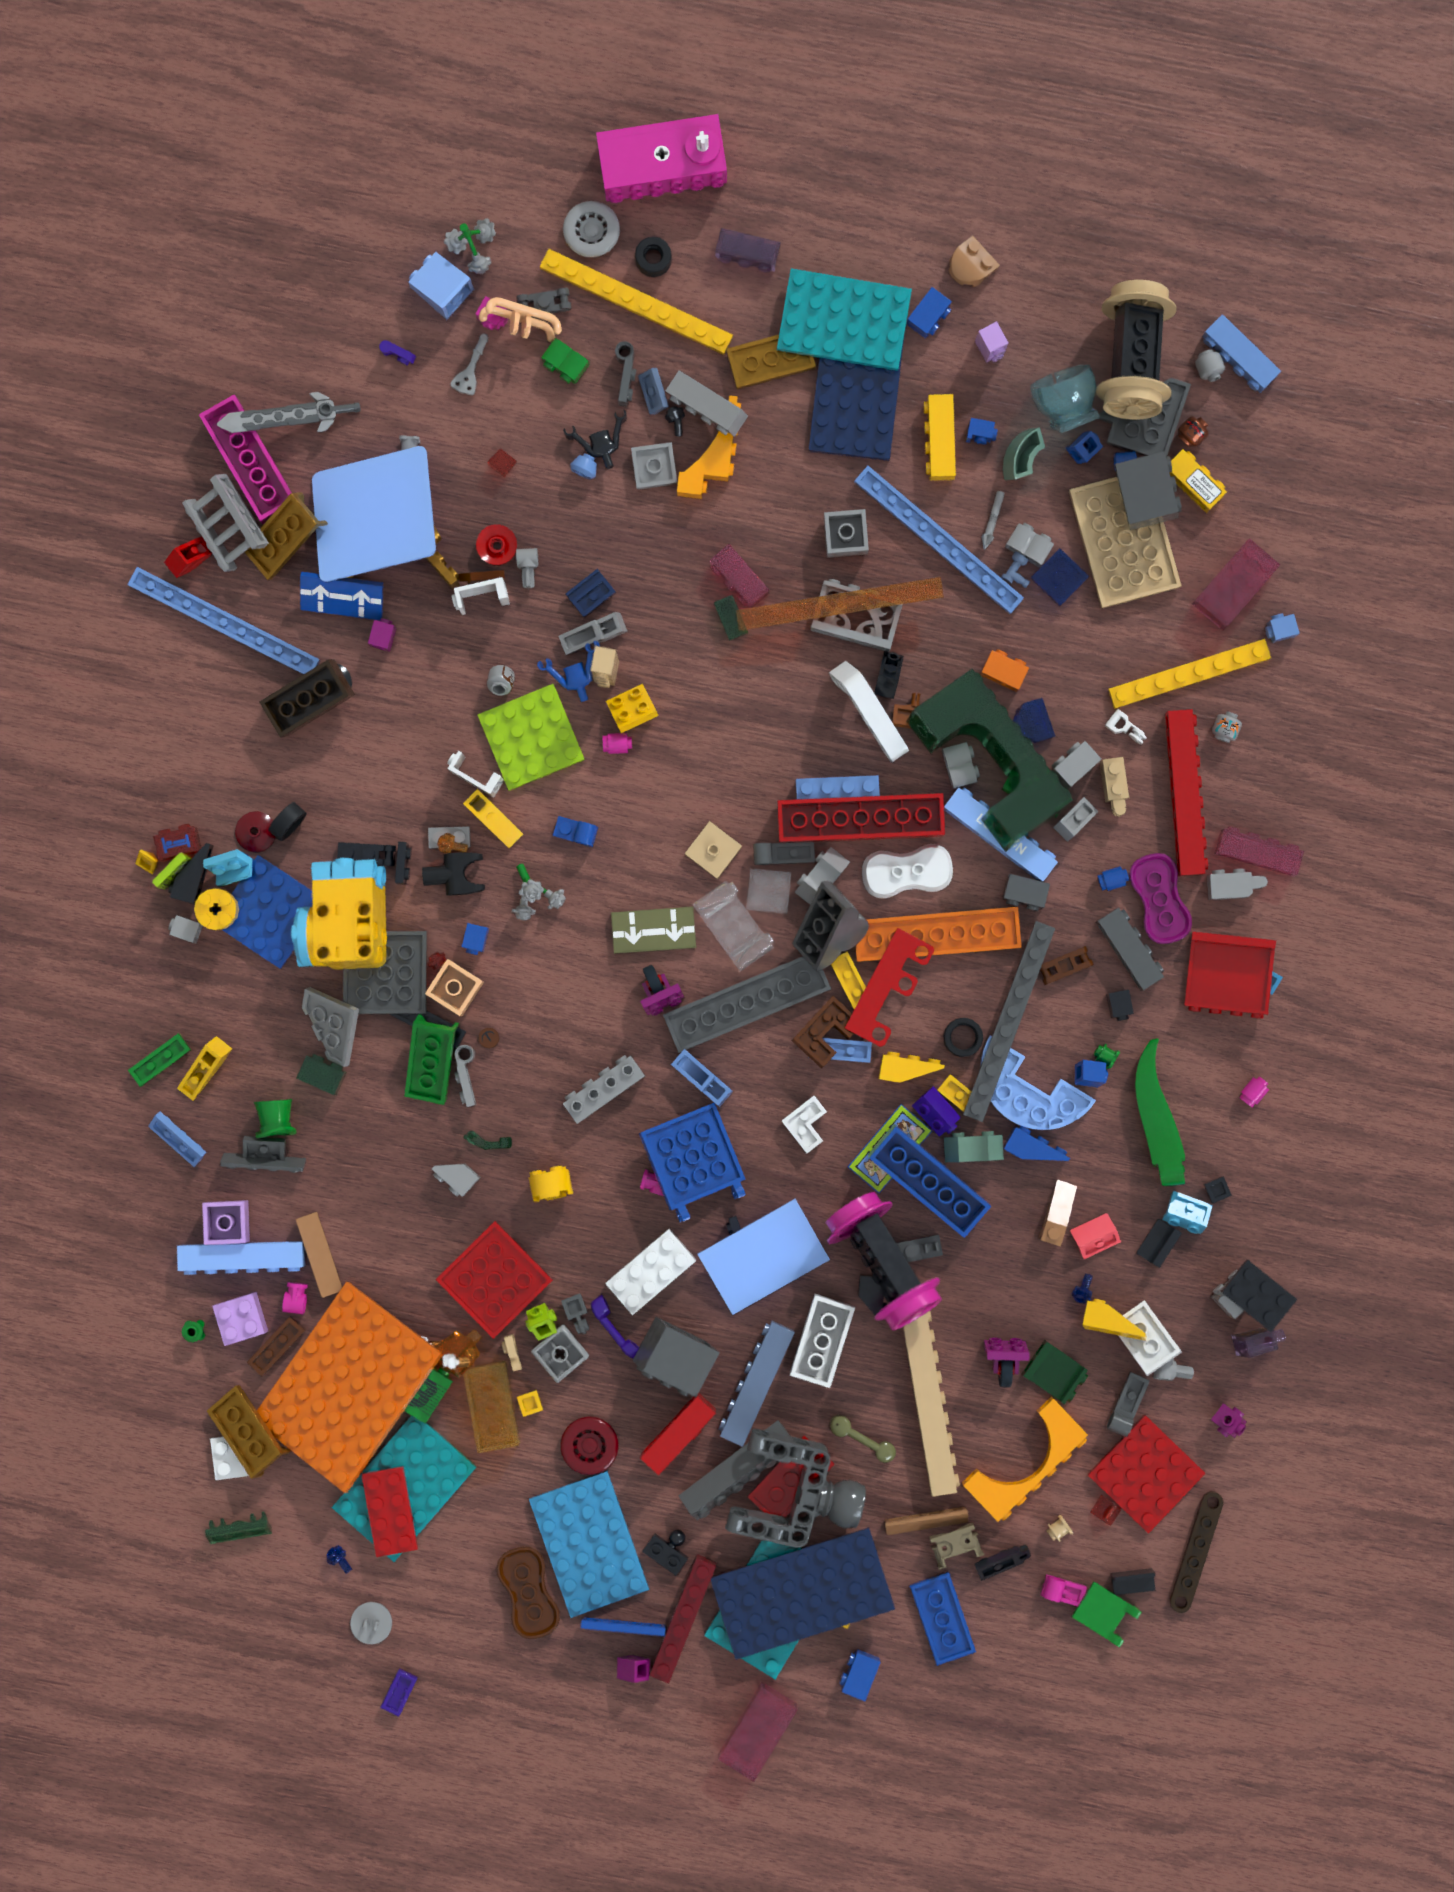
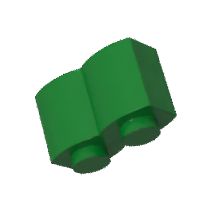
(564, 361)

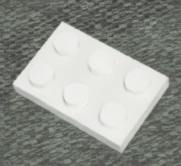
(1159, 1345)

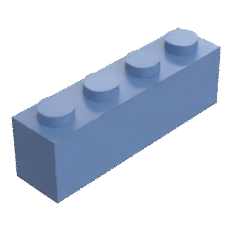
(1241, 354)
(837, 787)

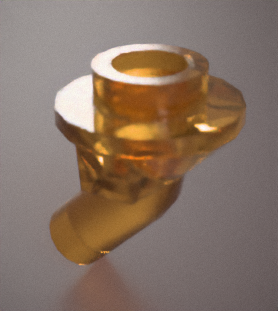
(446, 844)

